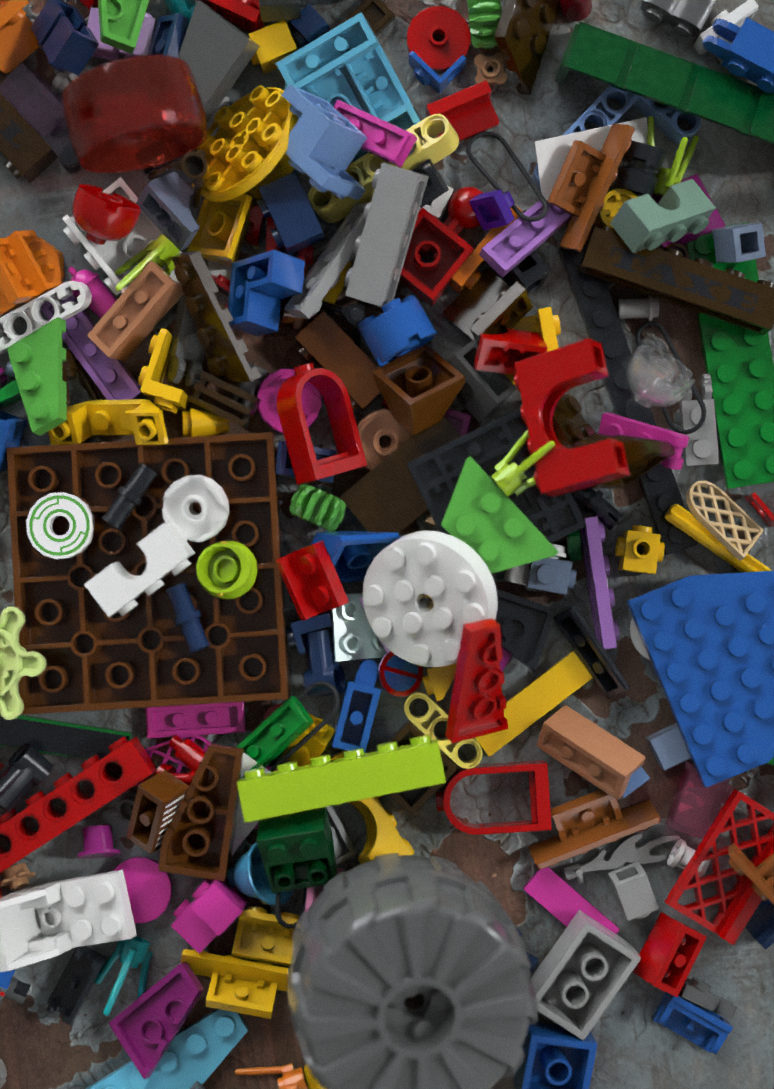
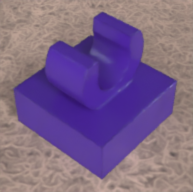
(493, 209)

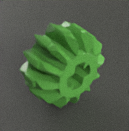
(483, 21)
(317, 507)

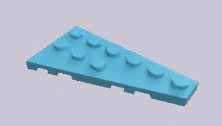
(189, 1058)

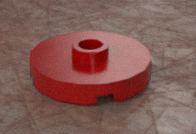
(443, 21)

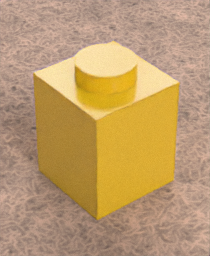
(274, 44)

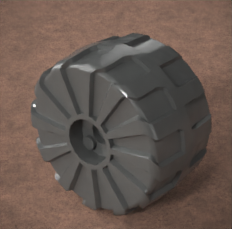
(402, 932)

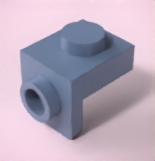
(552, 575)

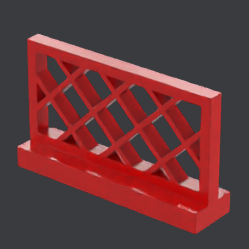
(741, 902)

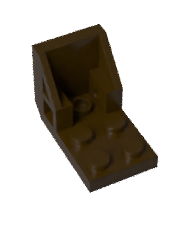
(640, 452)

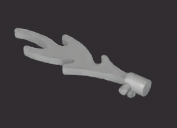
(623, 852)

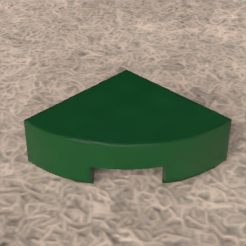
(573, 546)

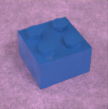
(555, 1059)

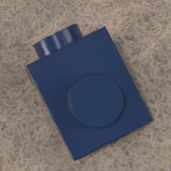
(300, 627)

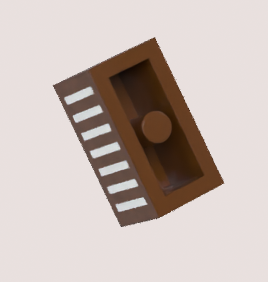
(154, 810)

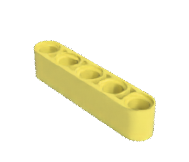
(364, 168)

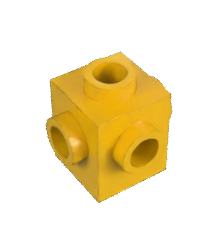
(652, 551)

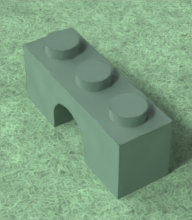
(648, 224)

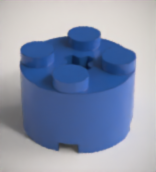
(397, 330)

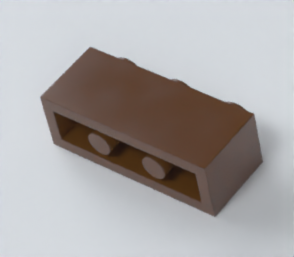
(335, 351)

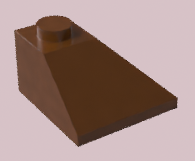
(418, 388)

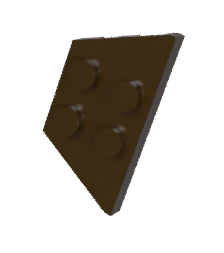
(524, 37)

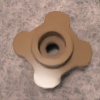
(496, 62)
(16, 877)

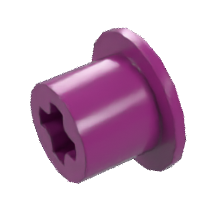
(98, 842)

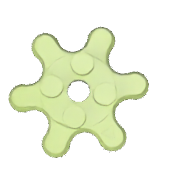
(14, 662)

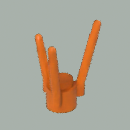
(291, 1078)

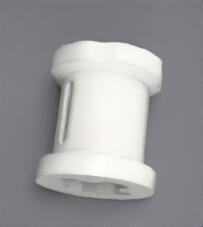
(681, 855)

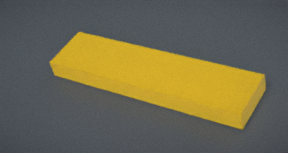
(537, 700)

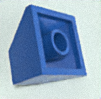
(354, 550)

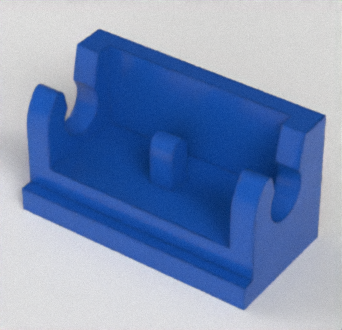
(692, 1022)

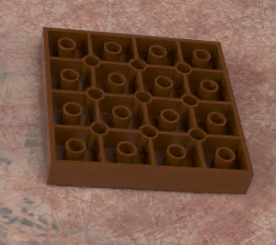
(144, 655)

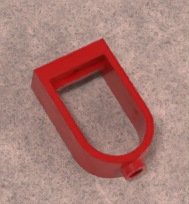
(341, 419)
(538, 793)

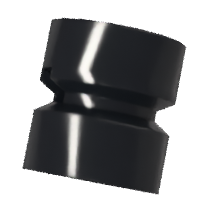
(639, 180)

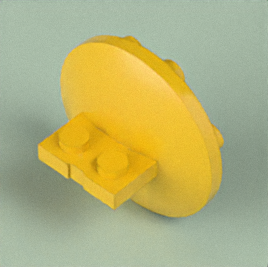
(248, 145)

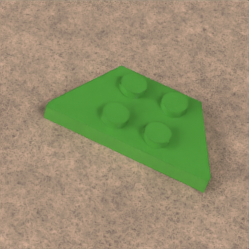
(492, 523)

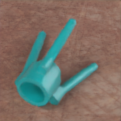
(132, 953)

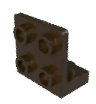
(488, 307)

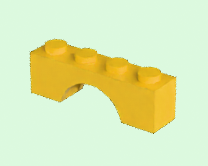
(380, 827)

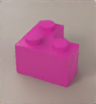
(209, 913)

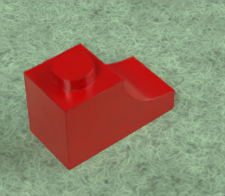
(500, 351)

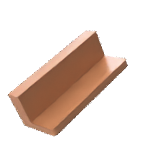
(136, 312)
(589, 751)

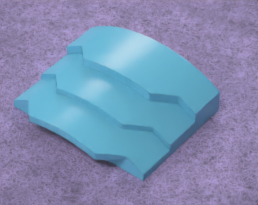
(351, 68)

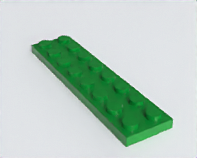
(741, 385)

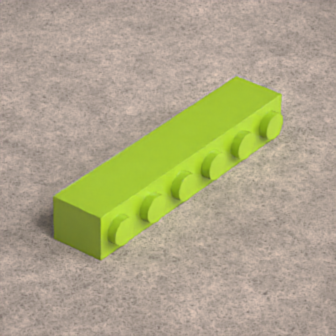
(342, 779)

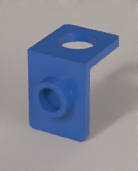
(427, 76)

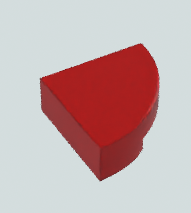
(256, 226)

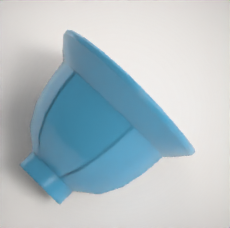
(251, 878)

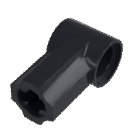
(25, 770)

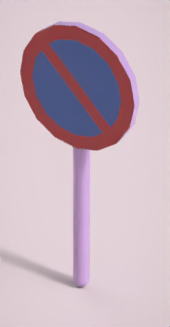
(398, 675)

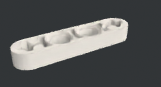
(32, 314)

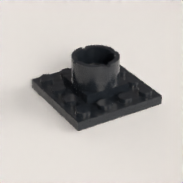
(440, 469)

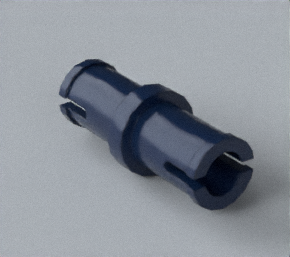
(187, 617)

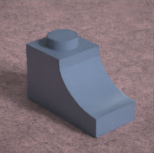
(167, 206)

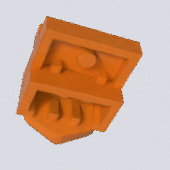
(16, 36)
(27, 269)

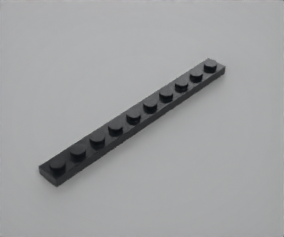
(605, 327)

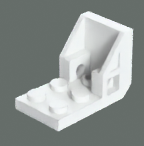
(63, 915)

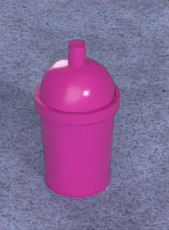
(102, 297)

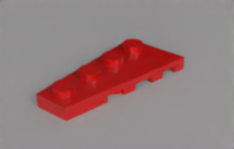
(477, 689)

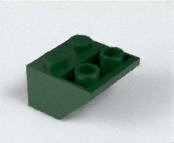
(297, 850)

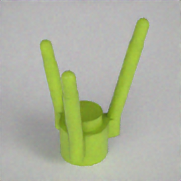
(666, 176)
(158, 251)
(510, 476)

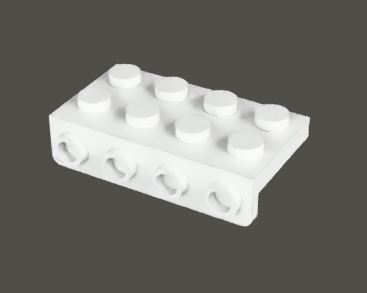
(116, 253)

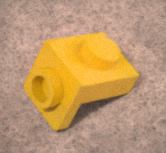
(314, 746)

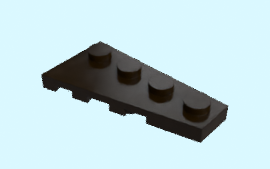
(212, 320)

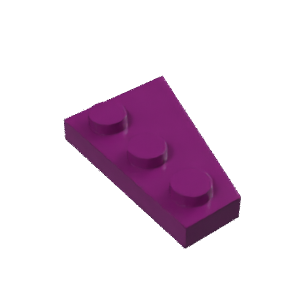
(156, 1017)

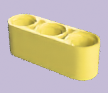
(430, 719)

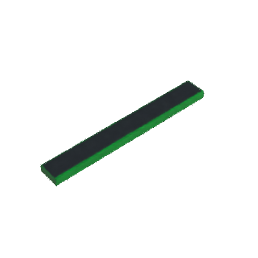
(59, 736)

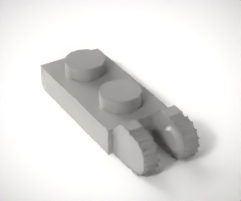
(703, 443)

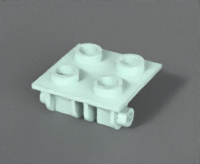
(353, 633)

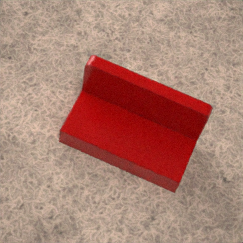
(467, 110)

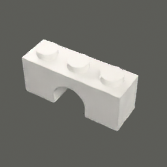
(118, 589)

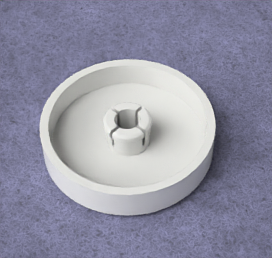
(435, 567)

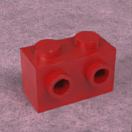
(669, 954)

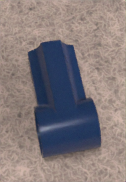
(322, 664)

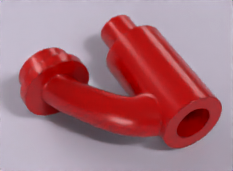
(188, 753)

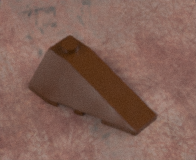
(205, 823)

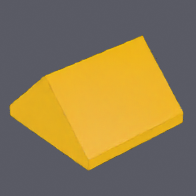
(222, 229)

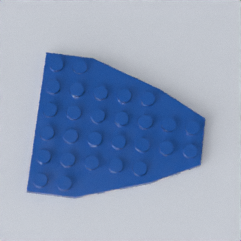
(715, 666)

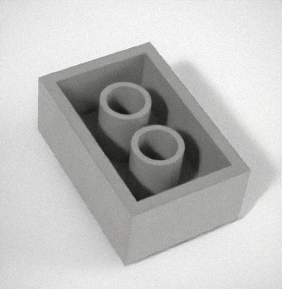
(582, 974)

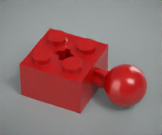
(442, 241)

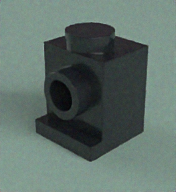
(529, 273)

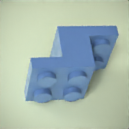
(323, 144)

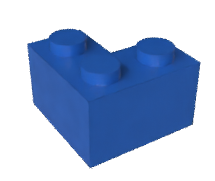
(258, 288)

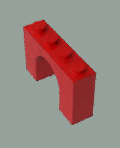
(542, 384)

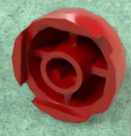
(104, 214)

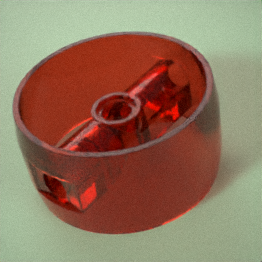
(134, 114)

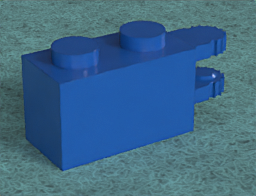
(749, 54)
(357, 709)

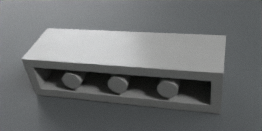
(386, 234)

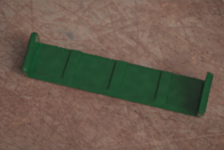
(669, 81)

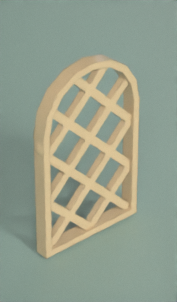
(711, 526)

